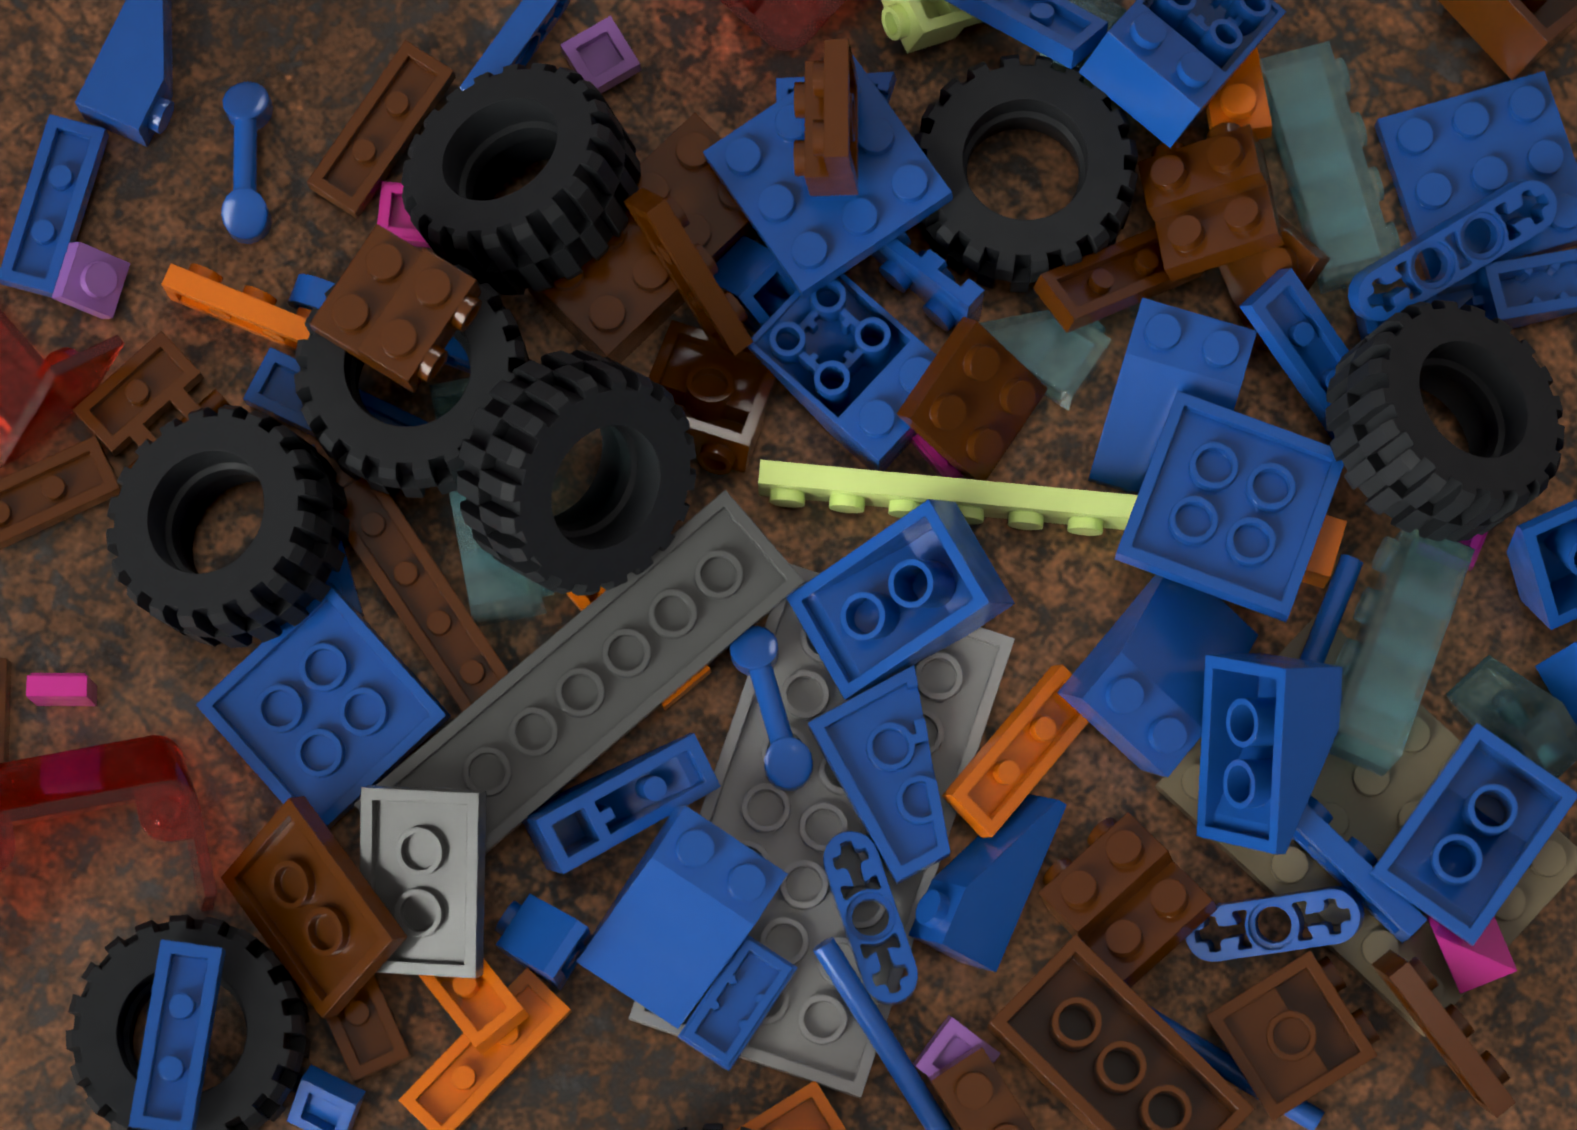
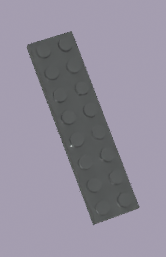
(606, 669)

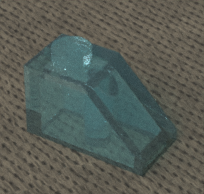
(1056, 358)
(1518, 714)

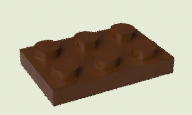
(313, 907)

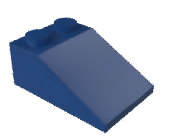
(1165, 354)
(900, 597)
(1149, 672)
(1263, 745)
(1474, 833)
(681, 916)

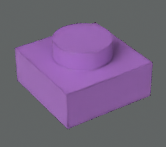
(601, 55)
(90, 280)
(948, 1044)

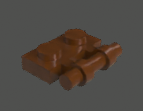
(141, 393)

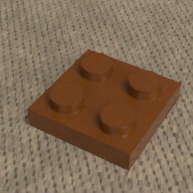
(972, 400)

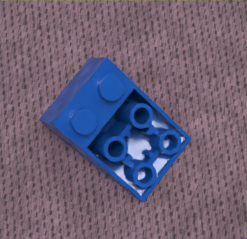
(1175, 57)
(846, 366)

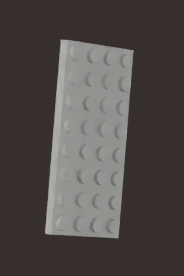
(810, 1025)

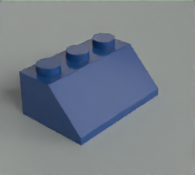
(1546, 564)

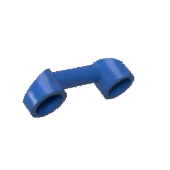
(244, 209)
(787, 760)

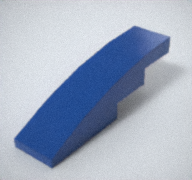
(1513, 290)

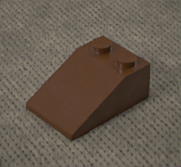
(1515, 30)

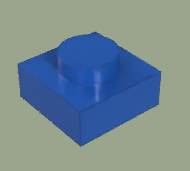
(325, 1102)

